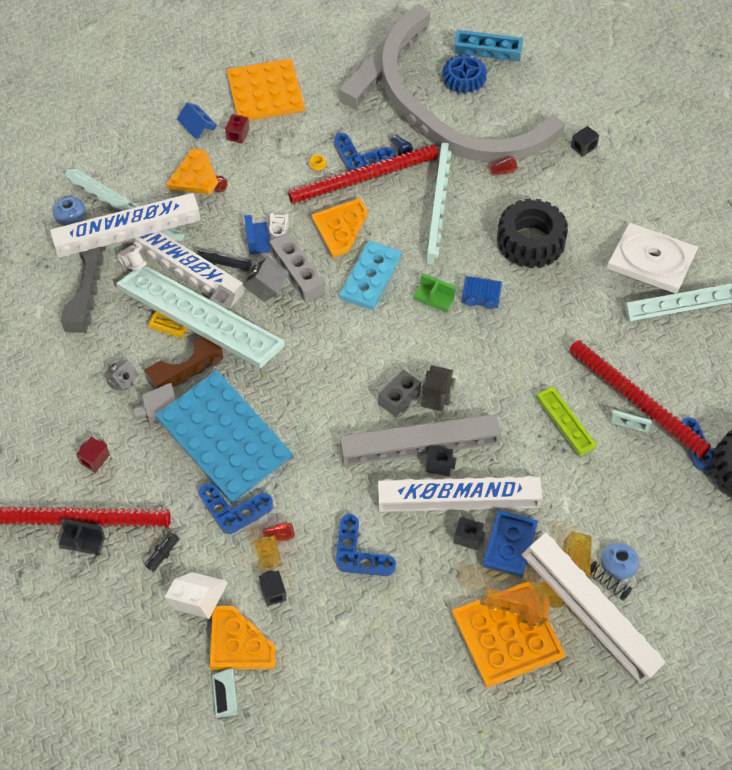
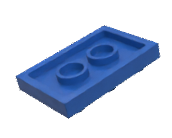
(508, 542)

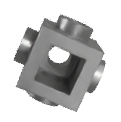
(121, 375)

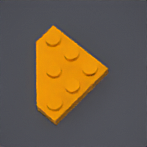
(194, 174)
(340, 226)
(238, 643)

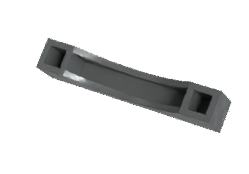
(77, 312)

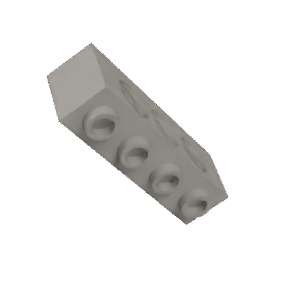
(293, 260)

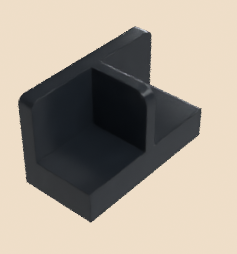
(81, 537)

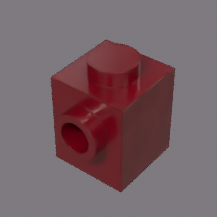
(237, 128)
(93, 454)

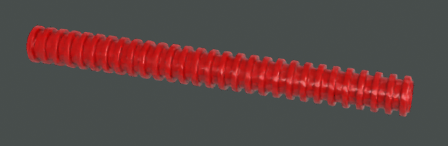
(363, 174)
(640, 399)
(90, 516)

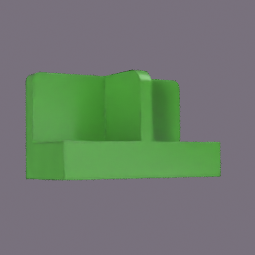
(435, 293)

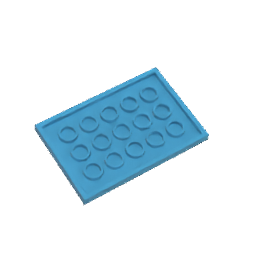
(224, 436)

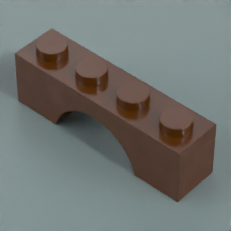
(205, 355)

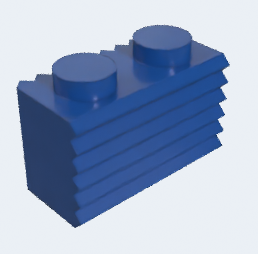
(481, 292)

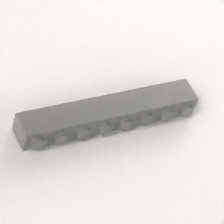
(369, 74)
(416, 440)

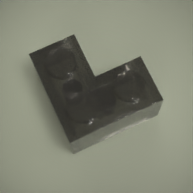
(437, 388)

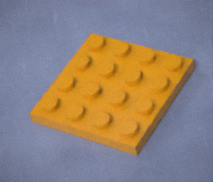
(265, 89)
(503, 644)

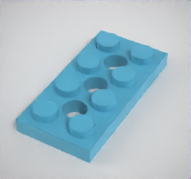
(376, 284)

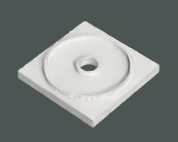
(663, 271)

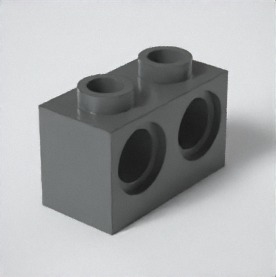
(396, 391)

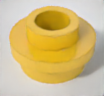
(317, 162)

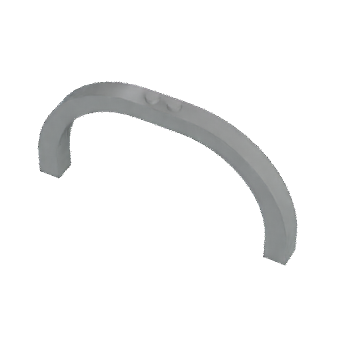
(433, 127)

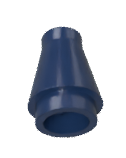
(401, 145)

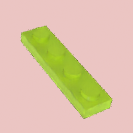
(566, 421)

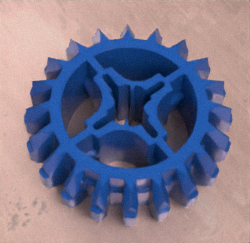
(464, 74)

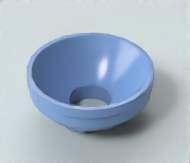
(70, 215)
(620, 569)

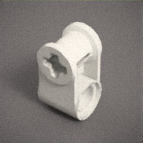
(278, 225)
(131, 258)

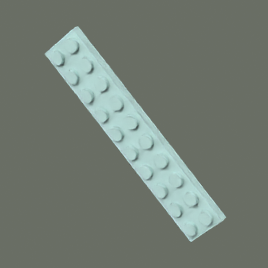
(201, 315)

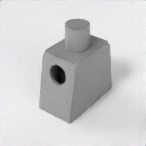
(155, 402)

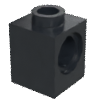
(585, 141)
(439, 453)
(466, 525)
(272, 587)

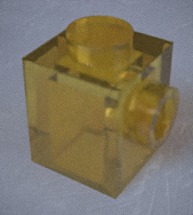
(267, 552)

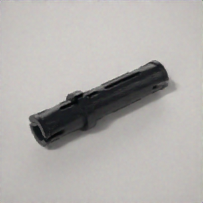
(225, 260)

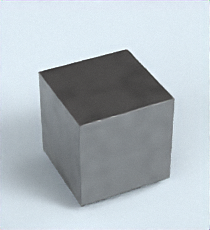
(265, 279)

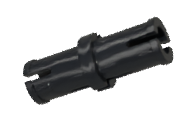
(161, 551)

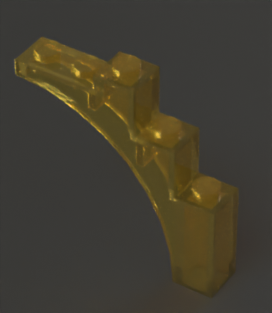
(535, 601)

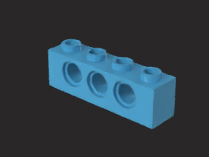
(488, 45)

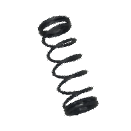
(624, 595)

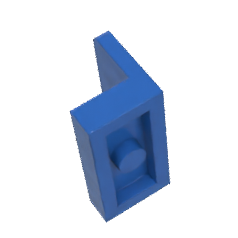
(195, 120)
(257, 236)

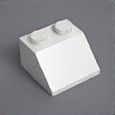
(195, 594)

